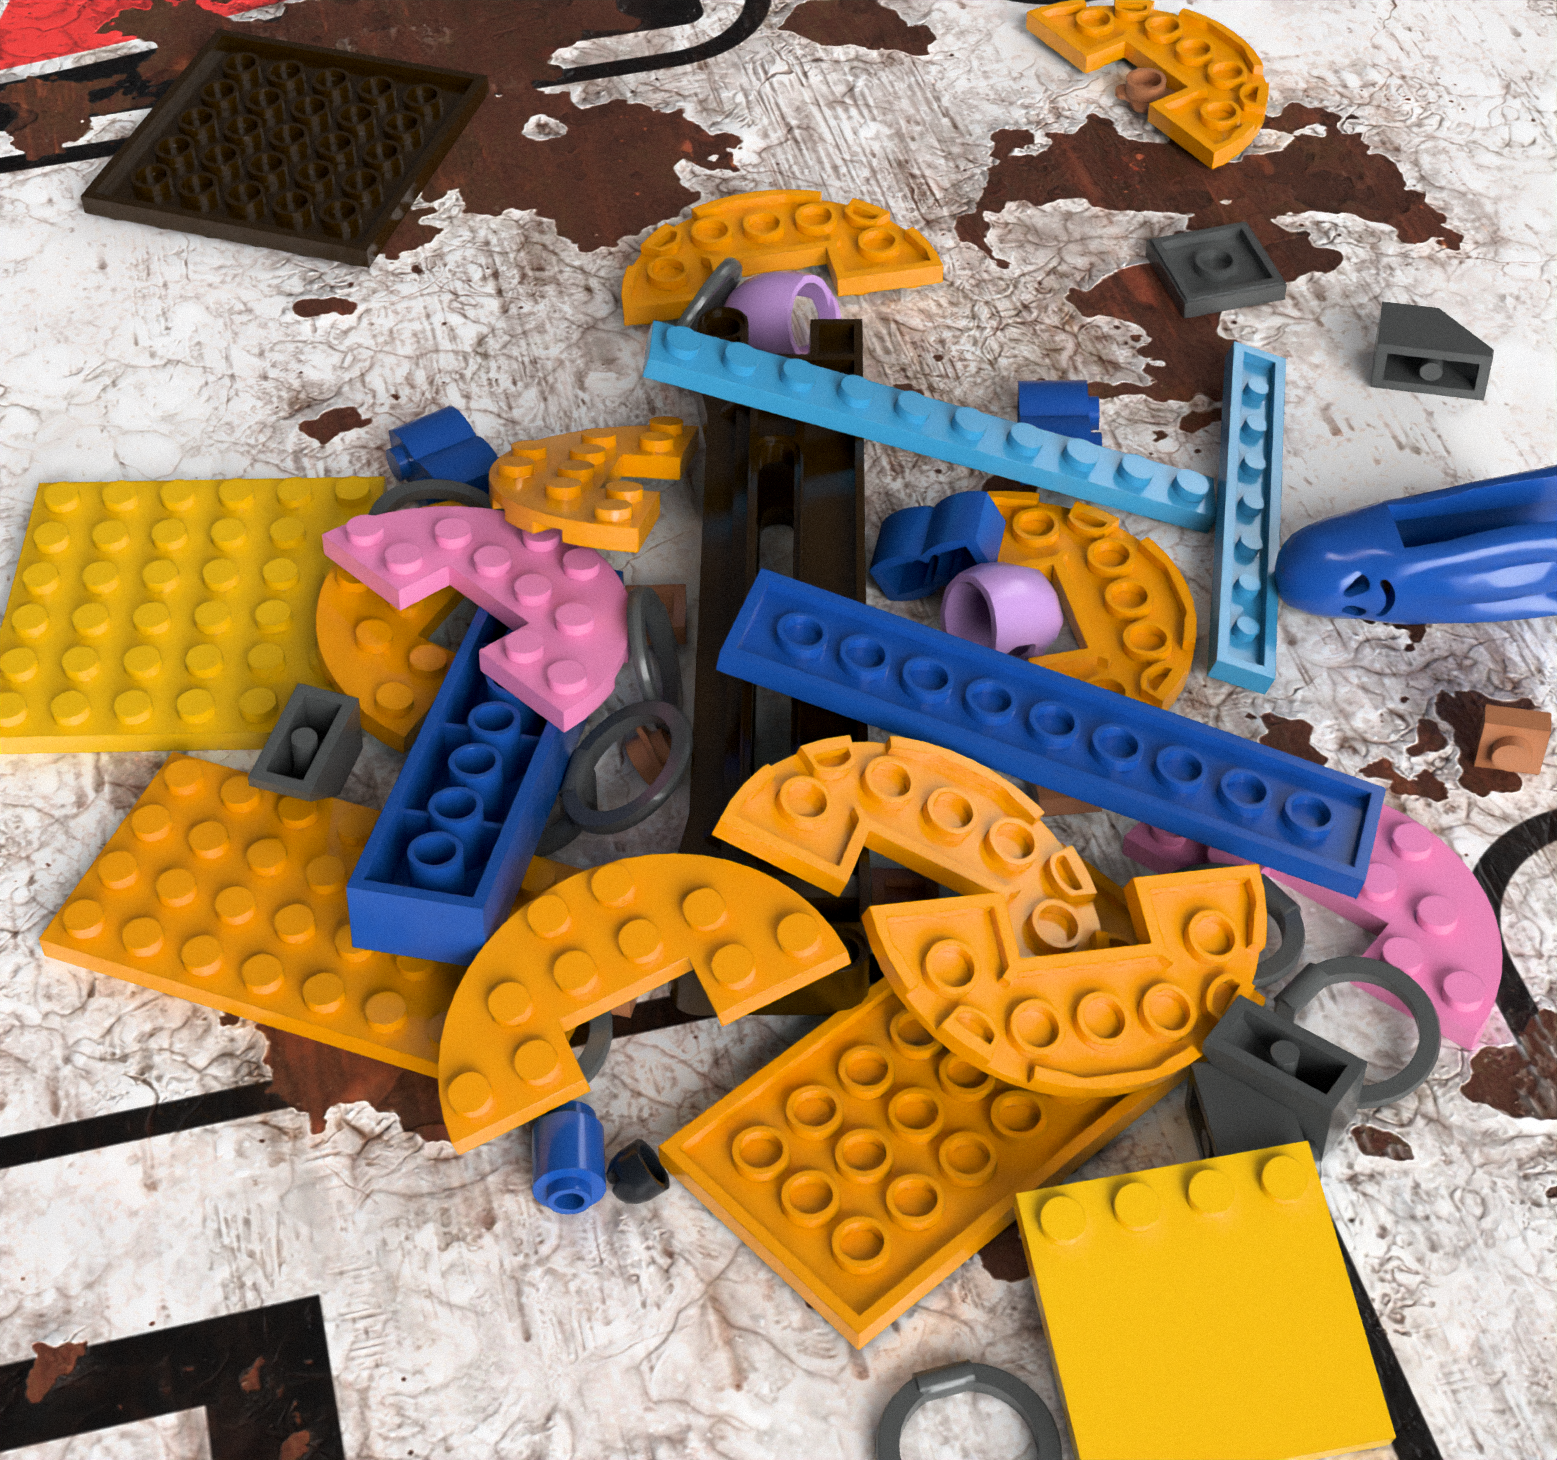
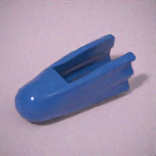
(1448, 553)

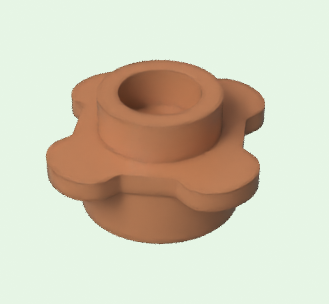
(1142, 88)
(649, 752)

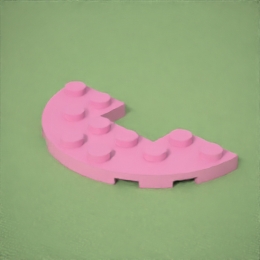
(552, 594)
(1414, 898)

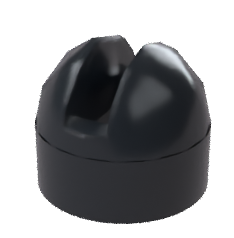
(637, 1174)

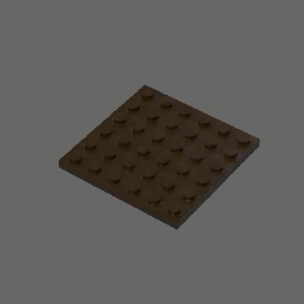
(288, 147)

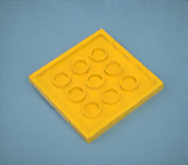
(1203, 1313)

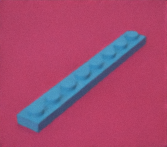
(1248, 520)

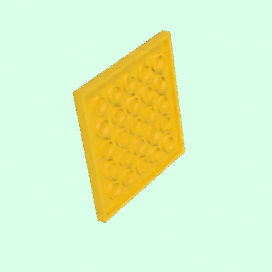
(167, 611)

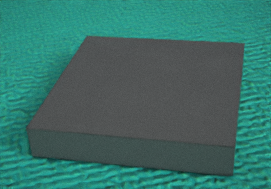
(1215, 269)

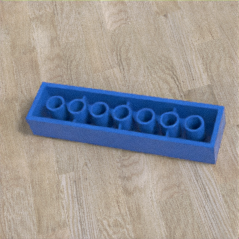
(460, 817)

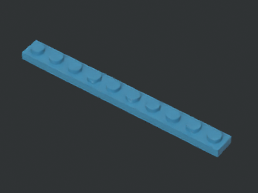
(928, 426)

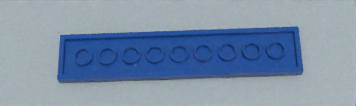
(1056, 731)

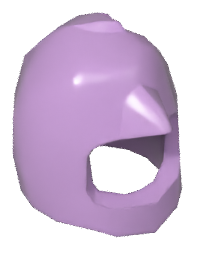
(769, 305)
(1003, 609)

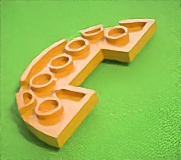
(1212, 70)
(775, 234)
(576, 482)
(1117, 594)
(383, 652)
(927, 814)
(599, 946)
(1079, 1018)

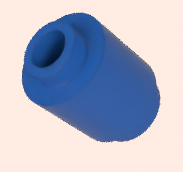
(568, 1158)

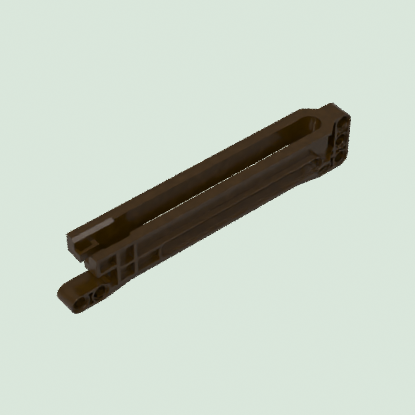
(760, 475)

